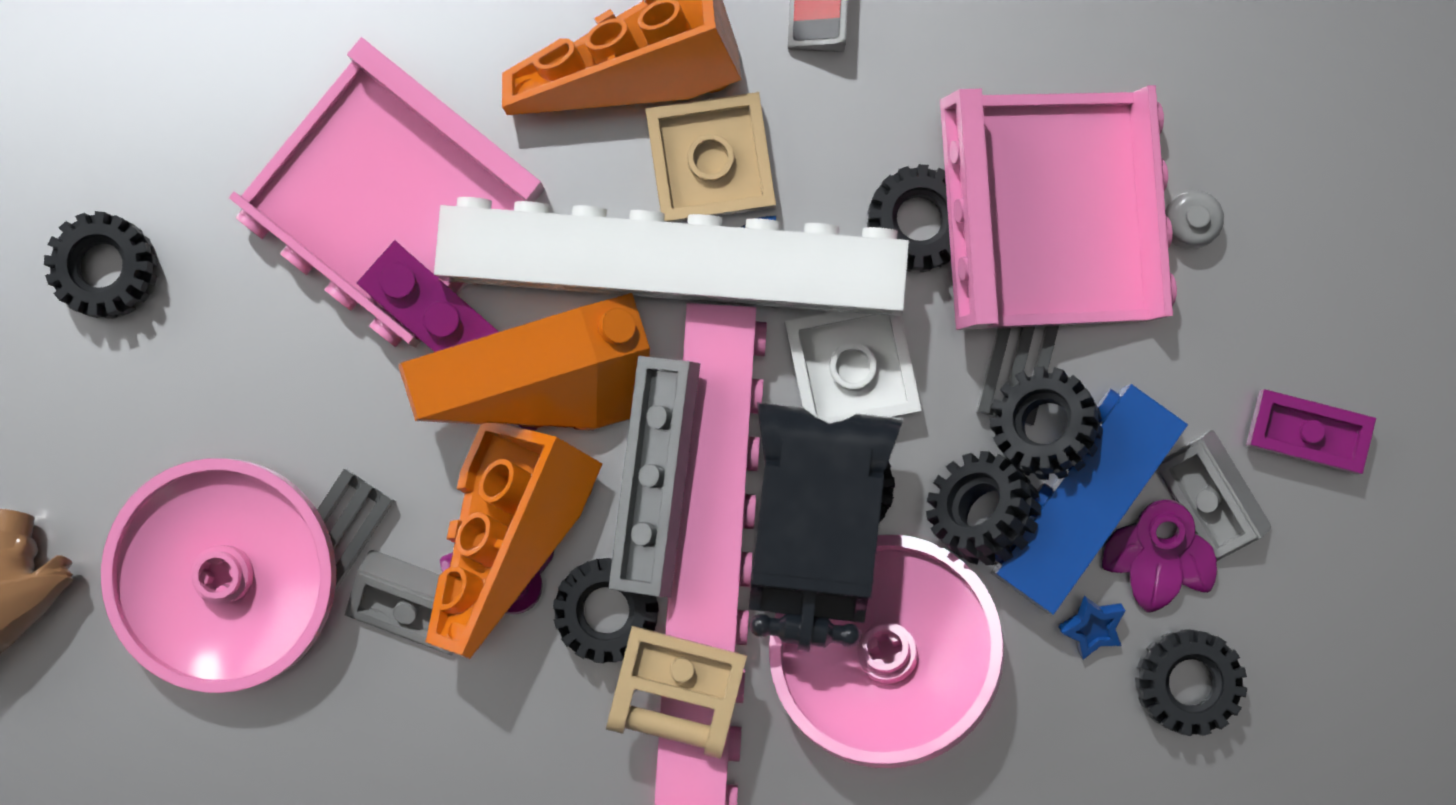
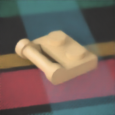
(680, 672)

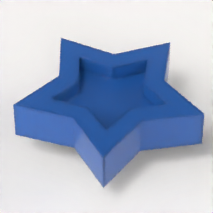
(1094, 626)

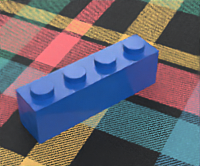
(1091, 502)

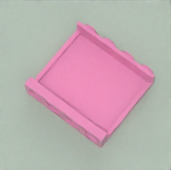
(374, 172)
(1056, 208)

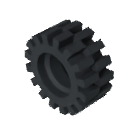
(893, 193)
(66, 265)
(1028, 394)
(1006, 523)
(572, 623)
(1225, 690)

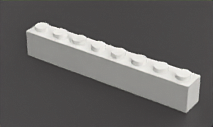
(671, 258)

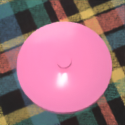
(218, 575)
(916, 676)

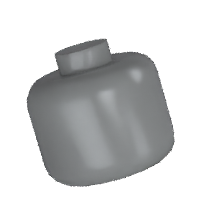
(1195, 219)

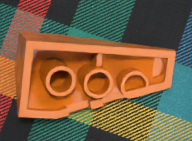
(635, 58)
(544, 373)
(515, 510)

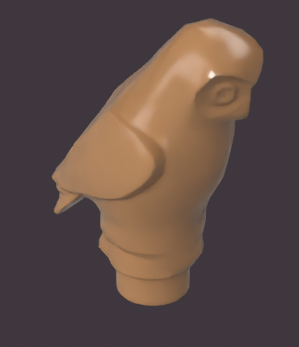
(25, 593)

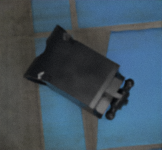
(818, 523)

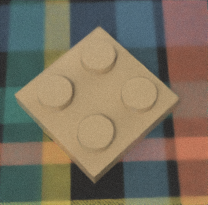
(711, 157)

